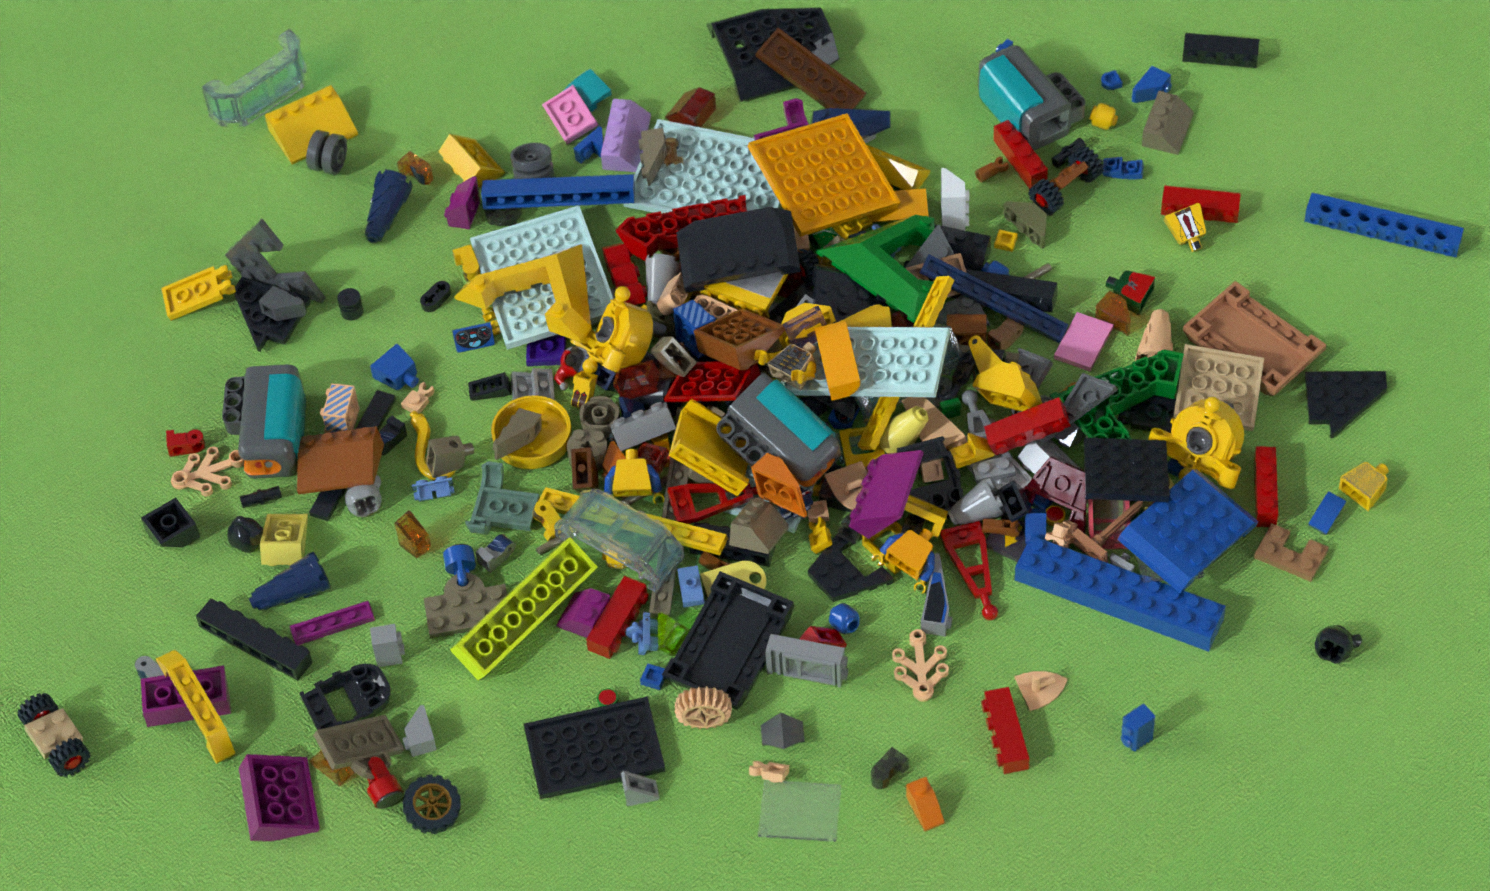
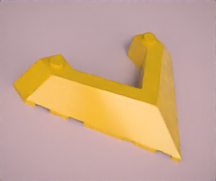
(567, 277)

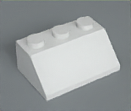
(954, 201)
(1036, 454)

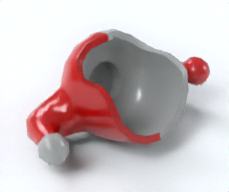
(570, 364)

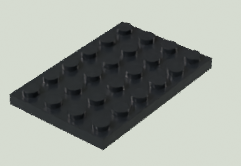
(593, 747)

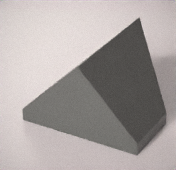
(782, 731)

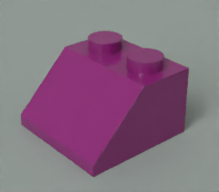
(463, 204)
(583, 611)

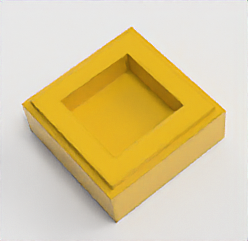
(1005, 240)

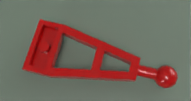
(683, 505)
(965, 536)

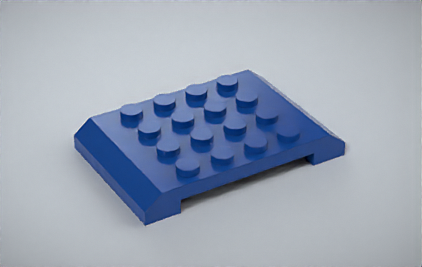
(1188, 531)

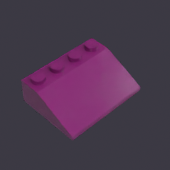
(884, 491)
(278, 797)

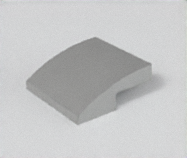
(536, 383)

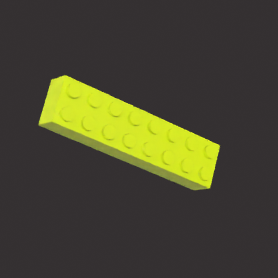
(523, 608)

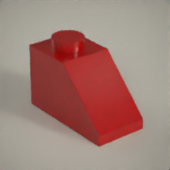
(824, 636)

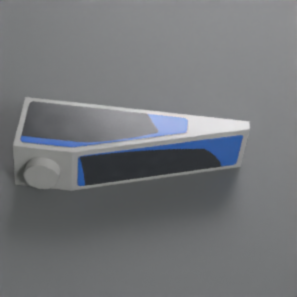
(935, 614)

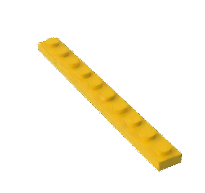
(886, 405)
(686, 534)

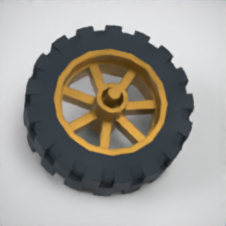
(431, 784)

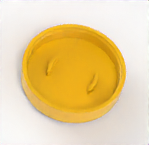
(551, 440)

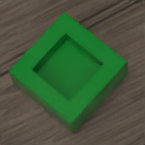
(950, 408)

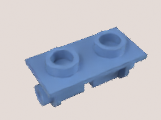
(425, 488)

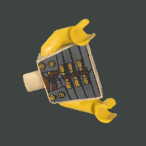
(791, 364)

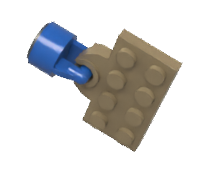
(464, 595)

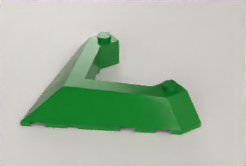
(869, 262)
(1135, 383)

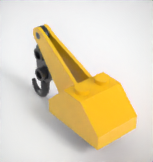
(998, 381)

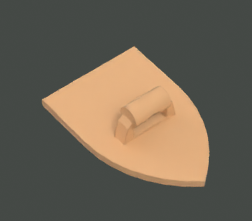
(847, 483)

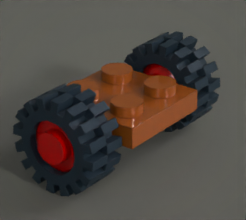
(1082, 164)

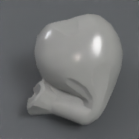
(364, 498)

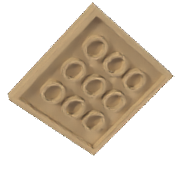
(1220, 375)

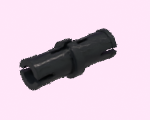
(1063, 156)
(260, 497)

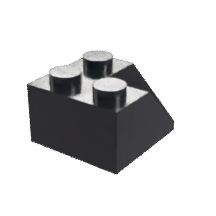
(170, 525)

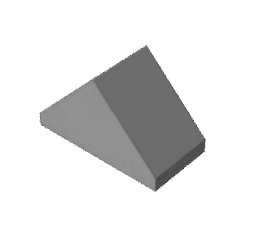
(639, 789)

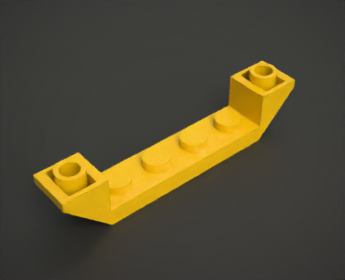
(198, 703)

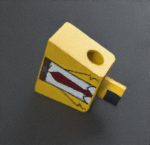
(1187, 226)

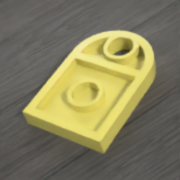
(740, 570)

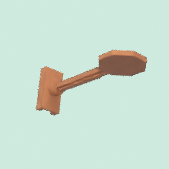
(1092, 547)

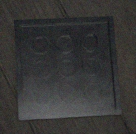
(1126, 469)

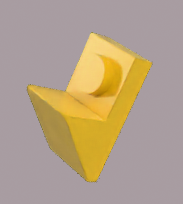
(971, 452)

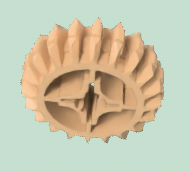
(703, 707)

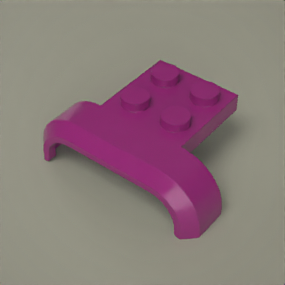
(794, 117)

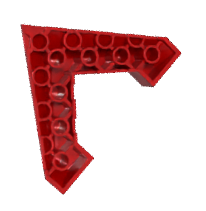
(658, 230)

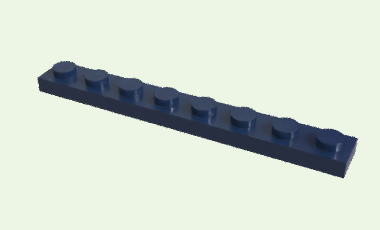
(996, 299)

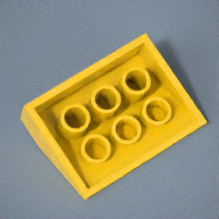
(297, 121)

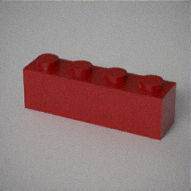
(1019, 153)
(1214, 204)
(1027, 426)
(1265, 486)
(617, 617)
(1006, 730)

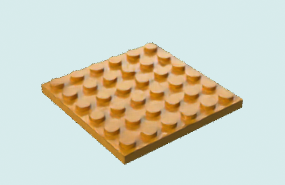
(823, 174)

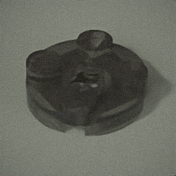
(503, 218)

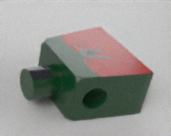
(1134, 288)

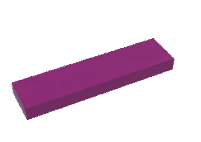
(332, 623)

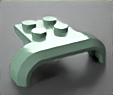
(500, 506)

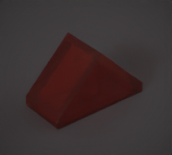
(654, 455)

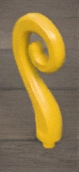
(422, 428)

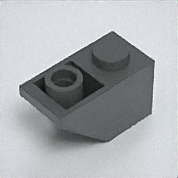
(281, 305)

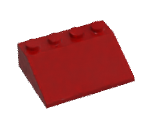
(712, 383)

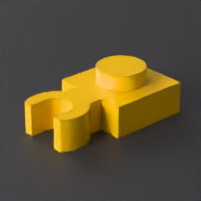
(820, 537)

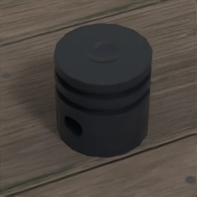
(350, 304)

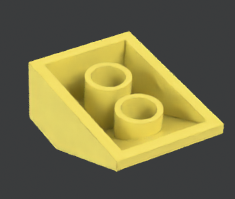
(283, 539)

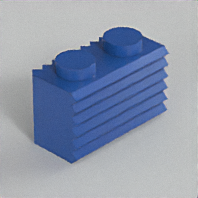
(1137, 727)

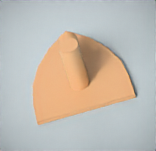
(1040, 687)

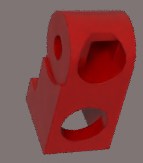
(185, 442)

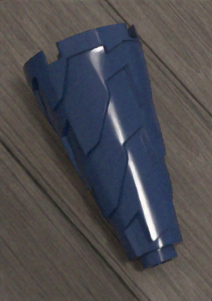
(388, 197)
(298, 581)

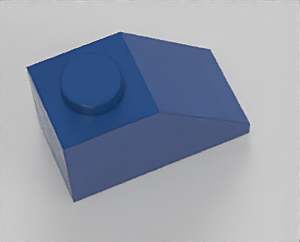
(1149, 85)

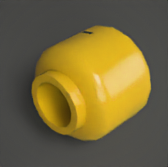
(1103, 116)

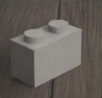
(387, 645)

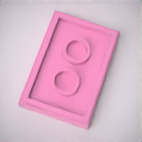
(570, 114)
(1083, 341)

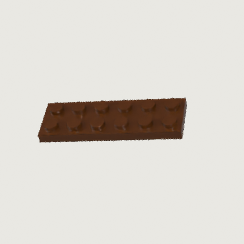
(809, 72)

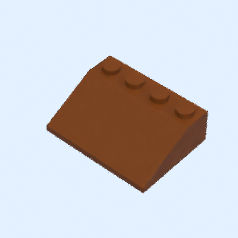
(737, 337)
(338, 460)

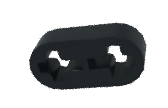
(434, 295)
(913, 519)

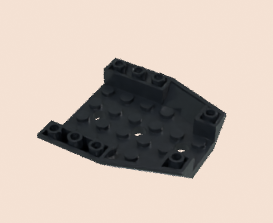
(753, 29)

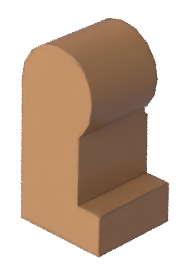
(1004, 335)

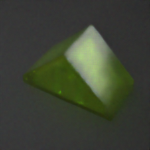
(670, 634)

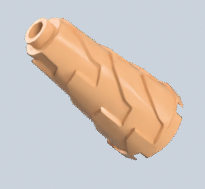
(1156, 335)

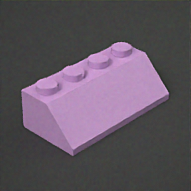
(621, 138)

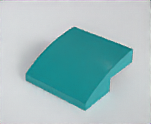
(590, 89)

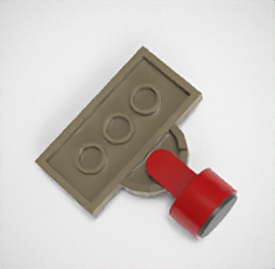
(367, 750)

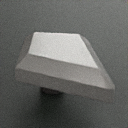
(1122, 561)

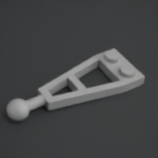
(993, 468)

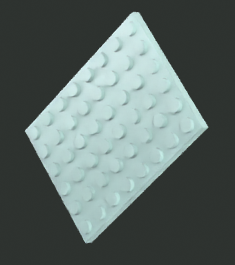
(712, 169)
(522, 312)

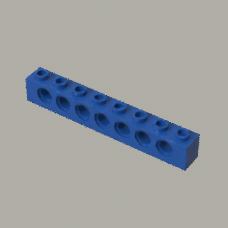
(1384, 224)

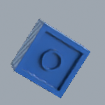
(688, 318)

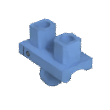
(641, 632)

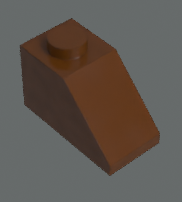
(584, 470)

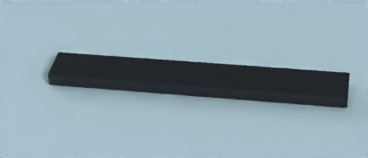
(373, 416)

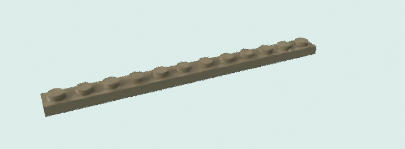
(677, 476)

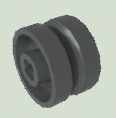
(326, 152)
(532, 161)

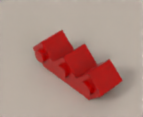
(624, 272)

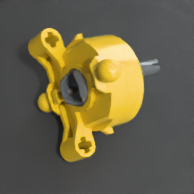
(620, 336)
(1206, 440)

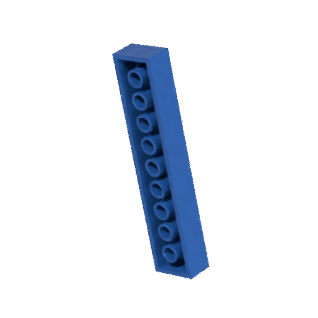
(1119, 593)

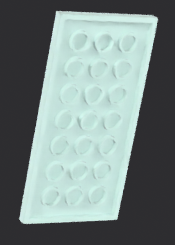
(889, 362)

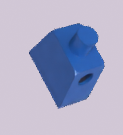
(395, 369)

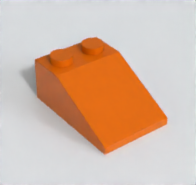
(778, 484)

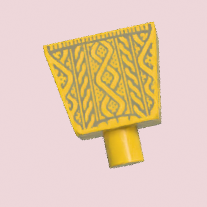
(1365, 483)

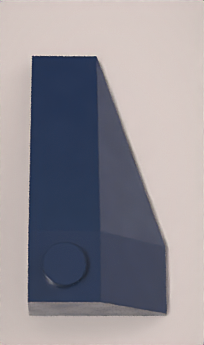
(866, 121)

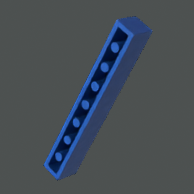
(558, 191)

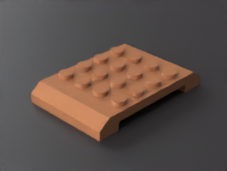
(1246, 327)

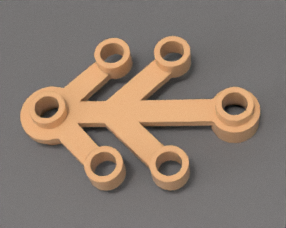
(205, 471)
(920, 668)

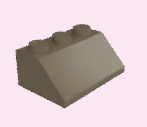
(1167, 123)
(758, 526)

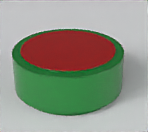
(607, 697)

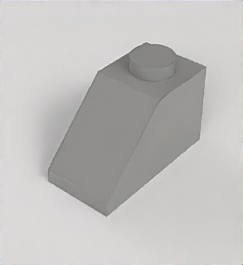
(419, 734)

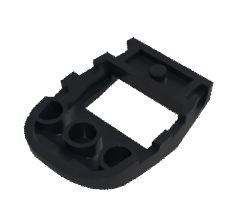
(943, 493)
(364, 686)

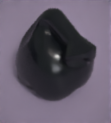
(244, 534)
(1336, 643)

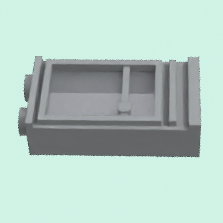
(806, 660)

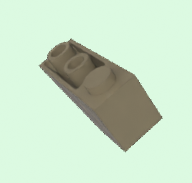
(654, 152)
(519, 432)

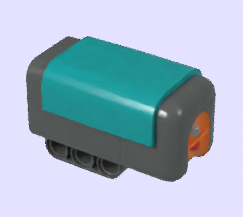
(1033, 102)
(268, 416)
(783, 426)

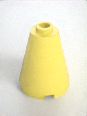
(903, 429)

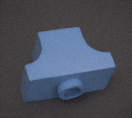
(690, 586)

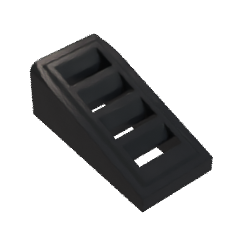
(498, 391)

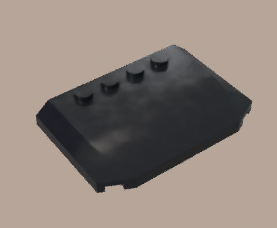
(737, 247)

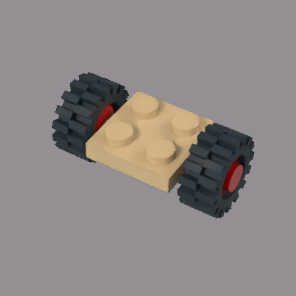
(54, 734)

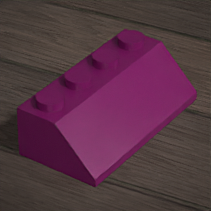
(165, 705)

